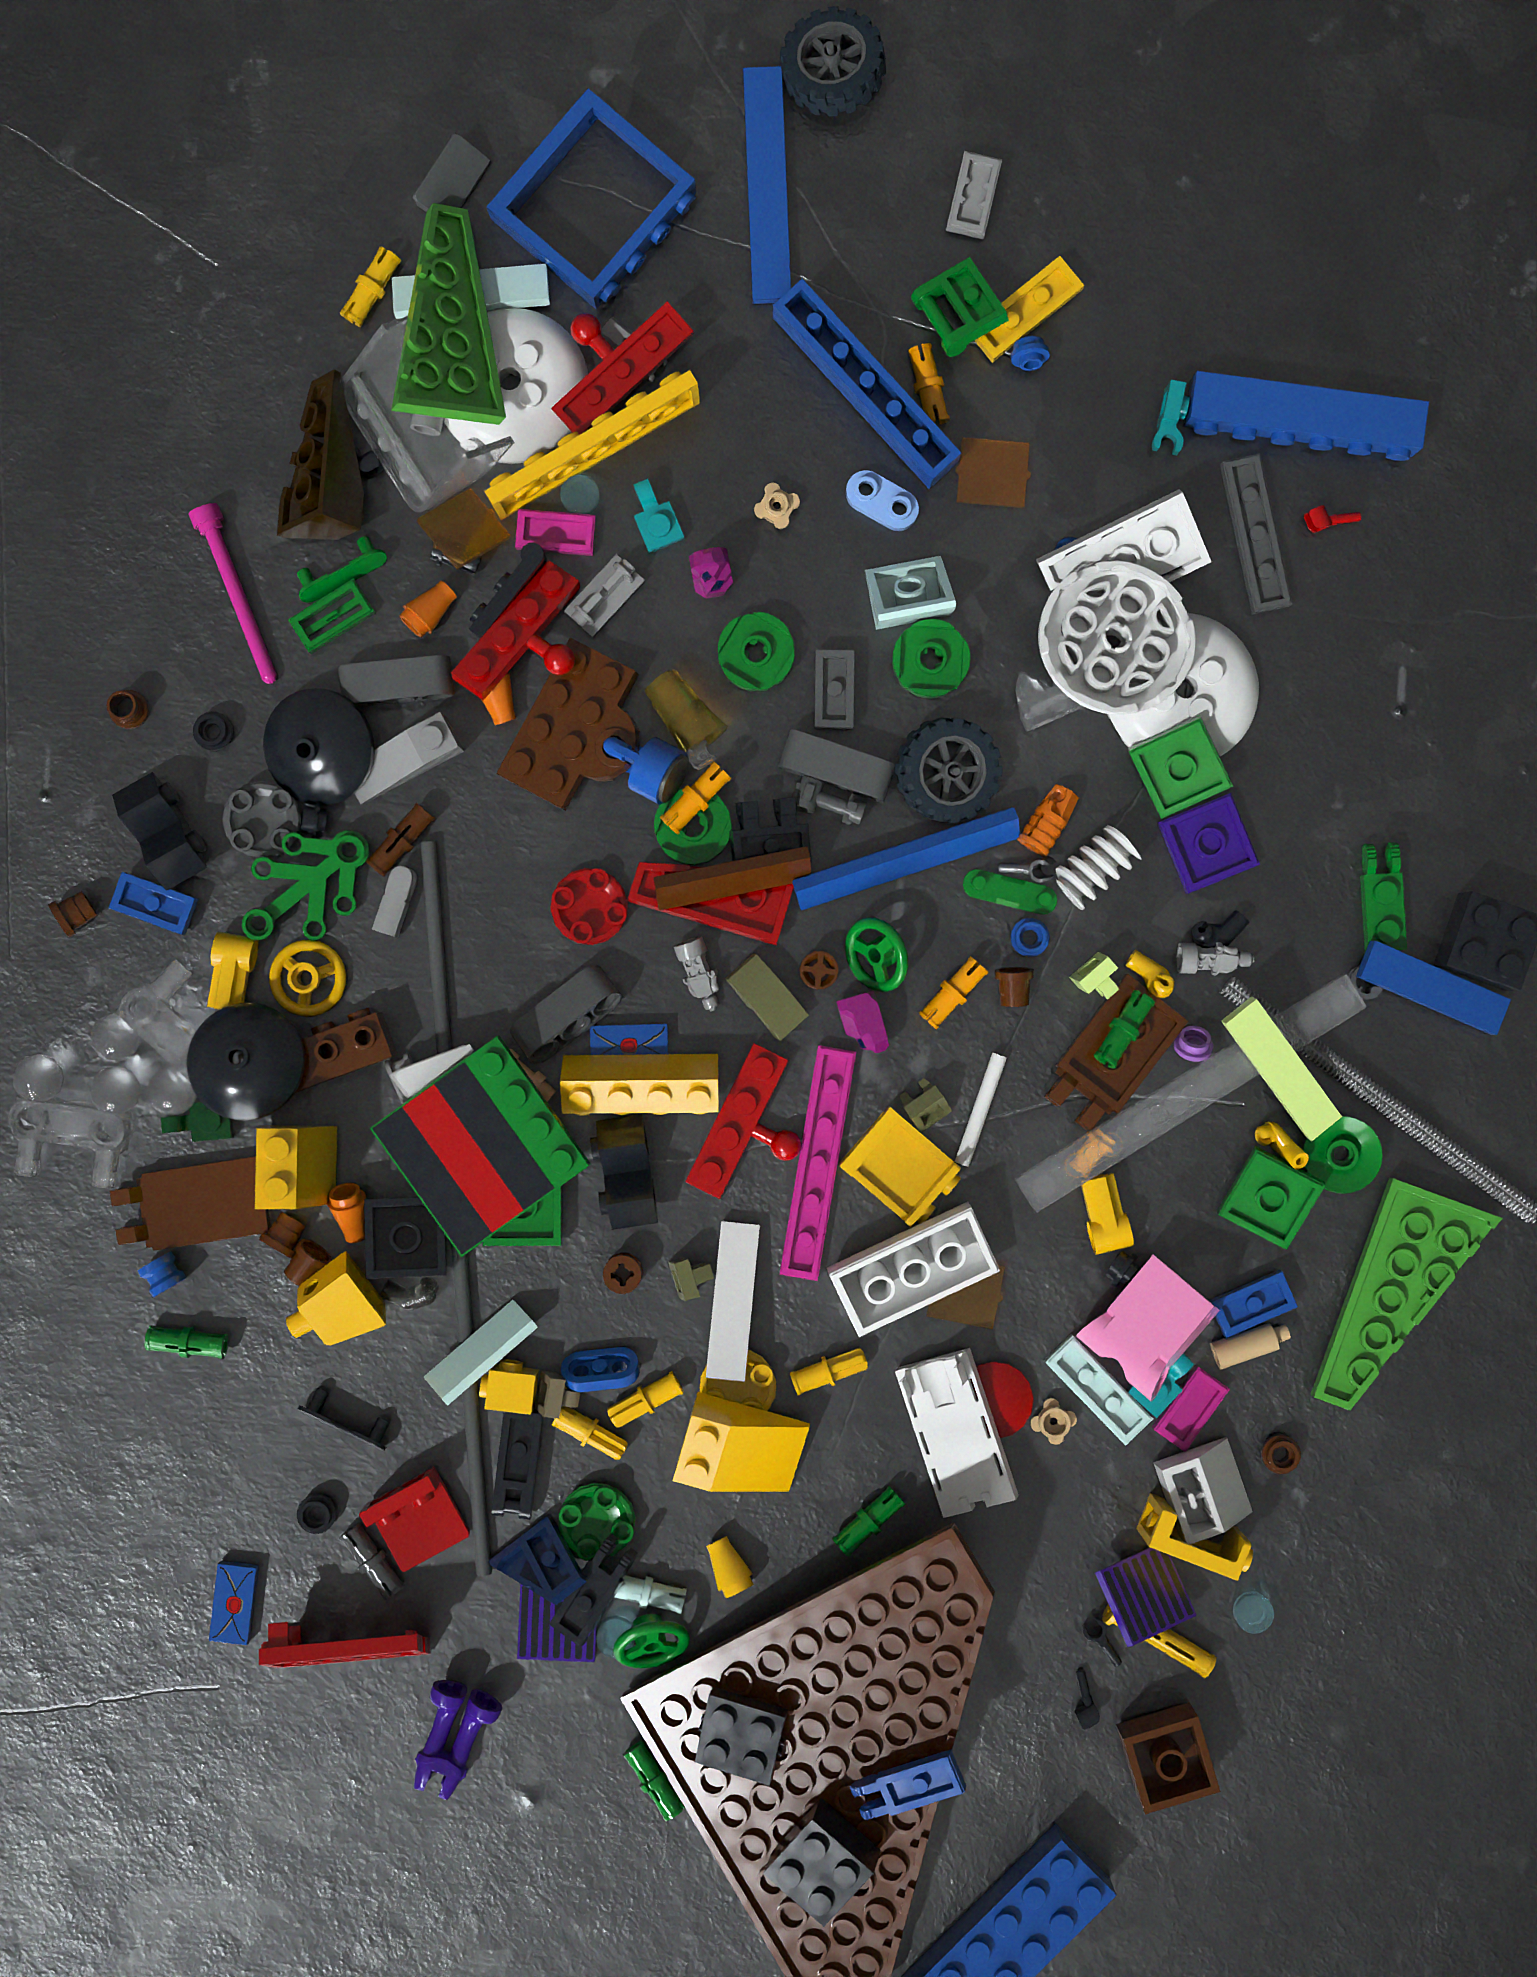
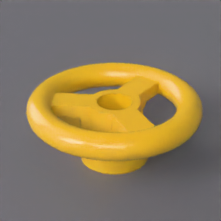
(295, 969)

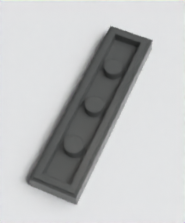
(1256, 534)

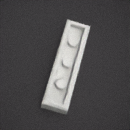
(732, 1301)

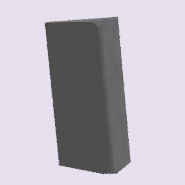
(452, 175)

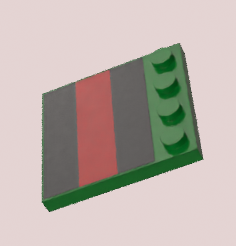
(480, 1146)

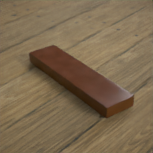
(731, 878)

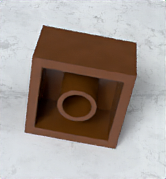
(1168, 1758)

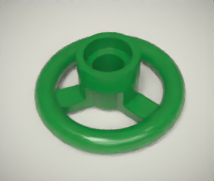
(880, 954)
(650, 1638)

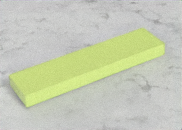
(1281, 1068)

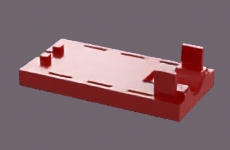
(286, 1650)

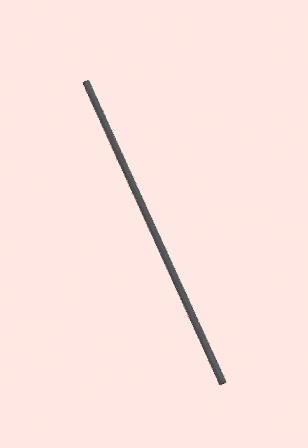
(460, 1264)

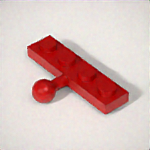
(621, 368)
(519, 630)
(740, 1122)

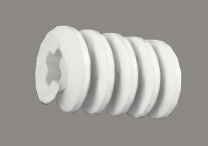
(1095, 865)

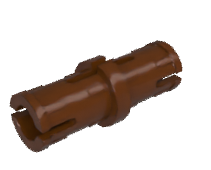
(385, 856)

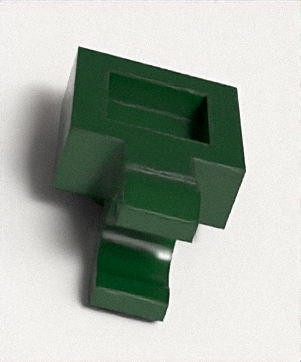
(202, 1122)

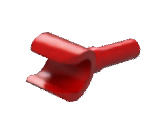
(1318, 518)

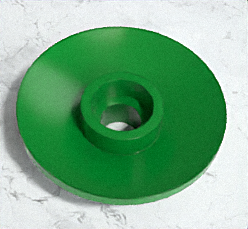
(1360, 1164)

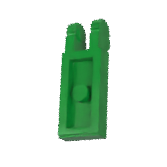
(1383, 898)

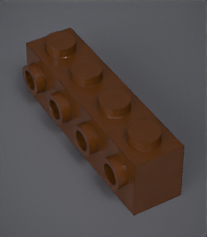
(344, 1048)

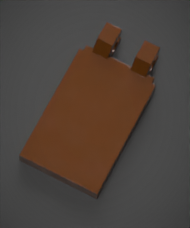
(1108, 1087)
(194, 1205)

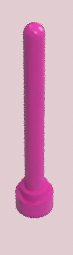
(208, 522)

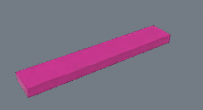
(817, 1163)

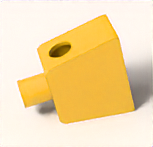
(337, 1303)

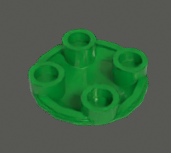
(594, 1514)

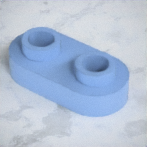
(879, 503)

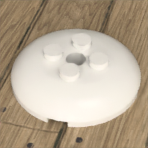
(548, 366)
(1138, 610)
(1222, 689)

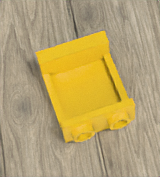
(901, 1167)
(1224, 1558)

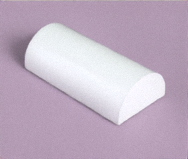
(913, 1269)

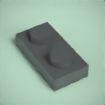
(834, 689)

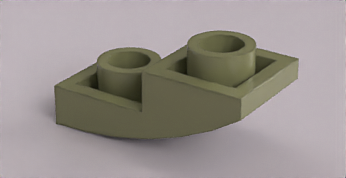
(767, 996)

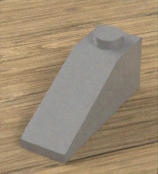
(409, 756)

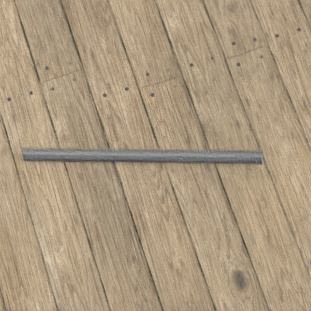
(1401, 1114)

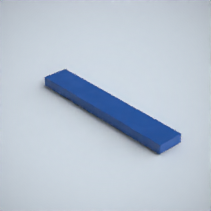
(766, 183)
(906, 858)

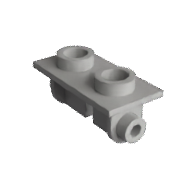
(604, 595)

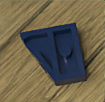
(541, 1562)

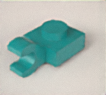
(1173, 408)
(657, 522)
(1169, 1389)

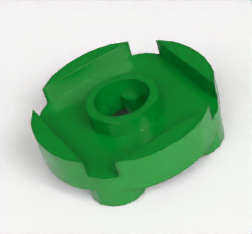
(749, 630)
(915, 643)
(702, 846)

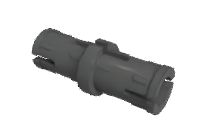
(372, 1561)

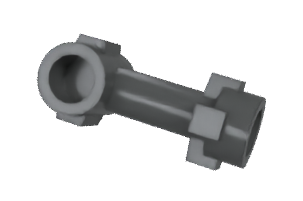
(809, 795)

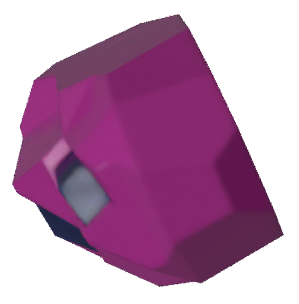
(711, 572)
(864, 1021)

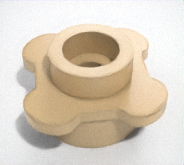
(780, 516)
(1054, 1432)

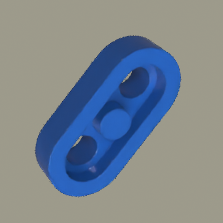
(601, 1369)

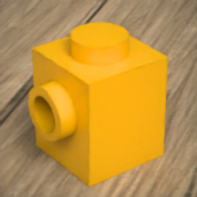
(510, 1387)

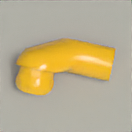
(1154, 975)
(1274, 1136)

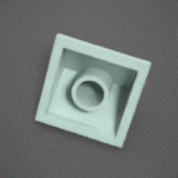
(910, 592)

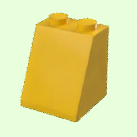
(294, 1166)

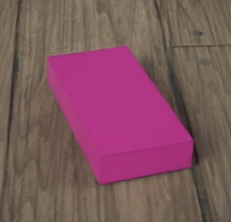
(556, 531)
(1191, 1408)

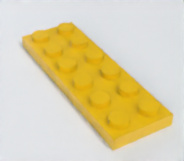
(583, 451)

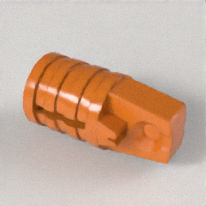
(1048, 820)

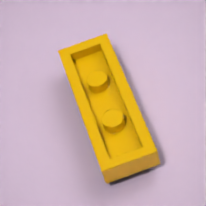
(1032, 306)

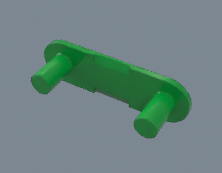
(358, 567)
(1010, 891)

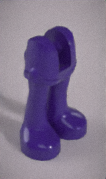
(448, 1698)

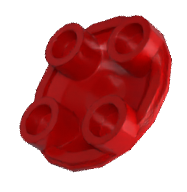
(589, 906)
(1007, 1396)

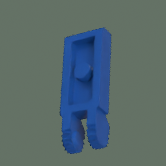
(911, 1785)

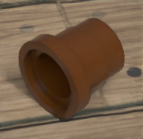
(137, 715)
(72, 912)
(1014, 985)
(284, 1234)
(306, 1261)

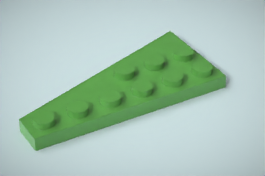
(447, 341)
(1401, 1274)

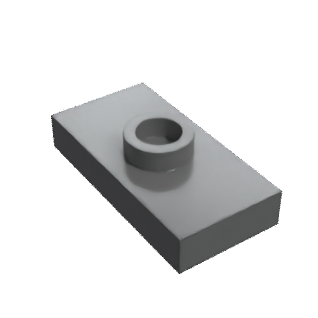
(974, 195)

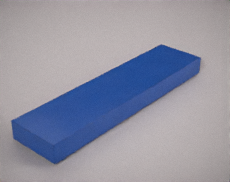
(1433, 987)

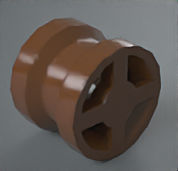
(824, 970)
(622, 1265)

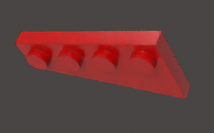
(748, 914)

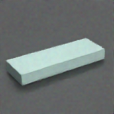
(480, 1352)
(1098, 1389)

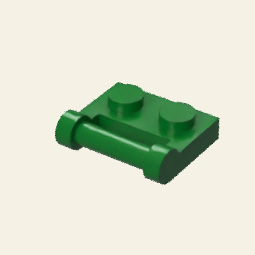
(971, 300)

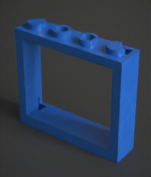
(545, 160)

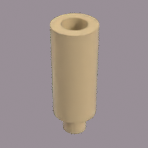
(1248, 1344)

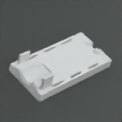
(1154, 537)
(954, 1433)

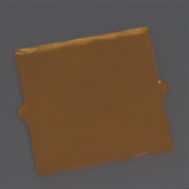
(993, 472)
(463, 528)
(973, 1304)

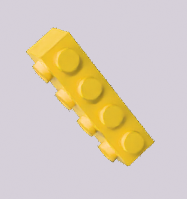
(639, 1084)

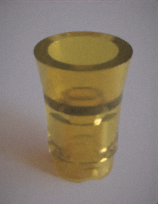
(683, 711)

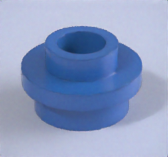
(1030, 353)
(1041, 932)

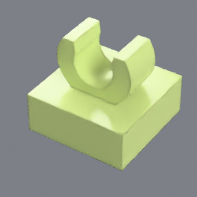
(1095, 975)

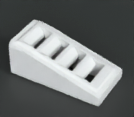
(421, 1074)

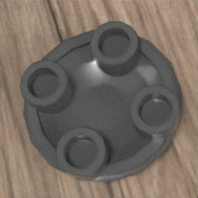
(259, 818)

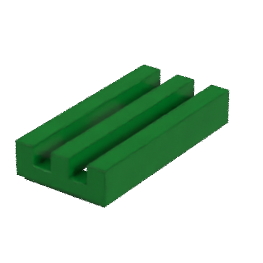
(339, 629)

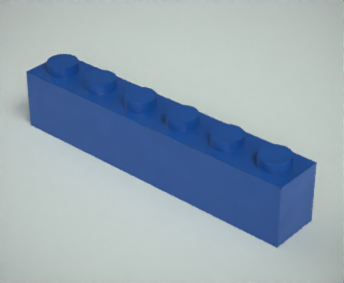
(865, 383)
(1306, 415)

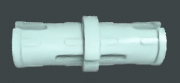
(652, 1594)

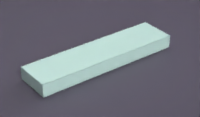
(501, 287)

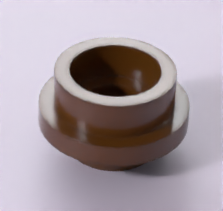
(1286, 1464)

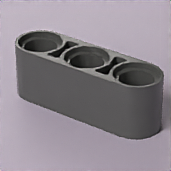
(397, 680)
(837, 765)
(565, 1014)

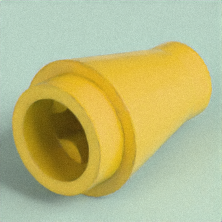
(728, 1567)

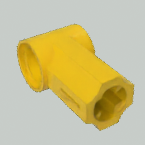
(232, 961)
(1107, 1223)

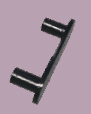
(315, 1406)

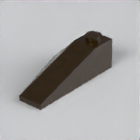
(327, 481)

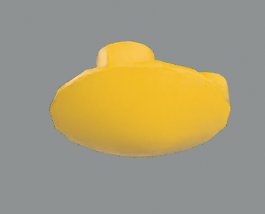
(756, 1391)

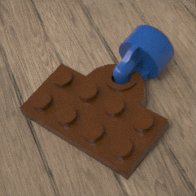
(583, 732)

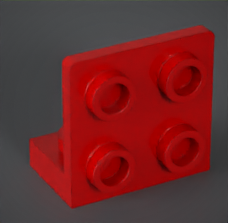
(416, 1519)

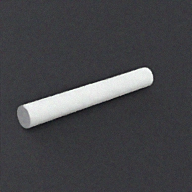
(980, 1109)

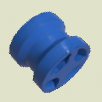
(162, 1274)

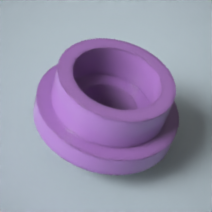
(1194, 1044)

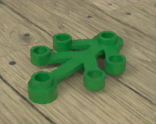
(311, 880)

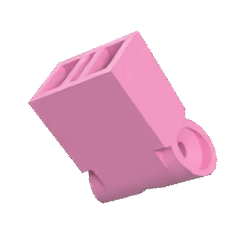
(1150, 1325)

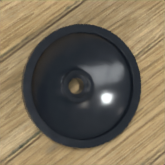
(338, 743)
(270, 1065)

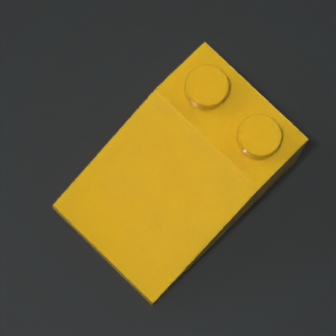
(739, 1448)

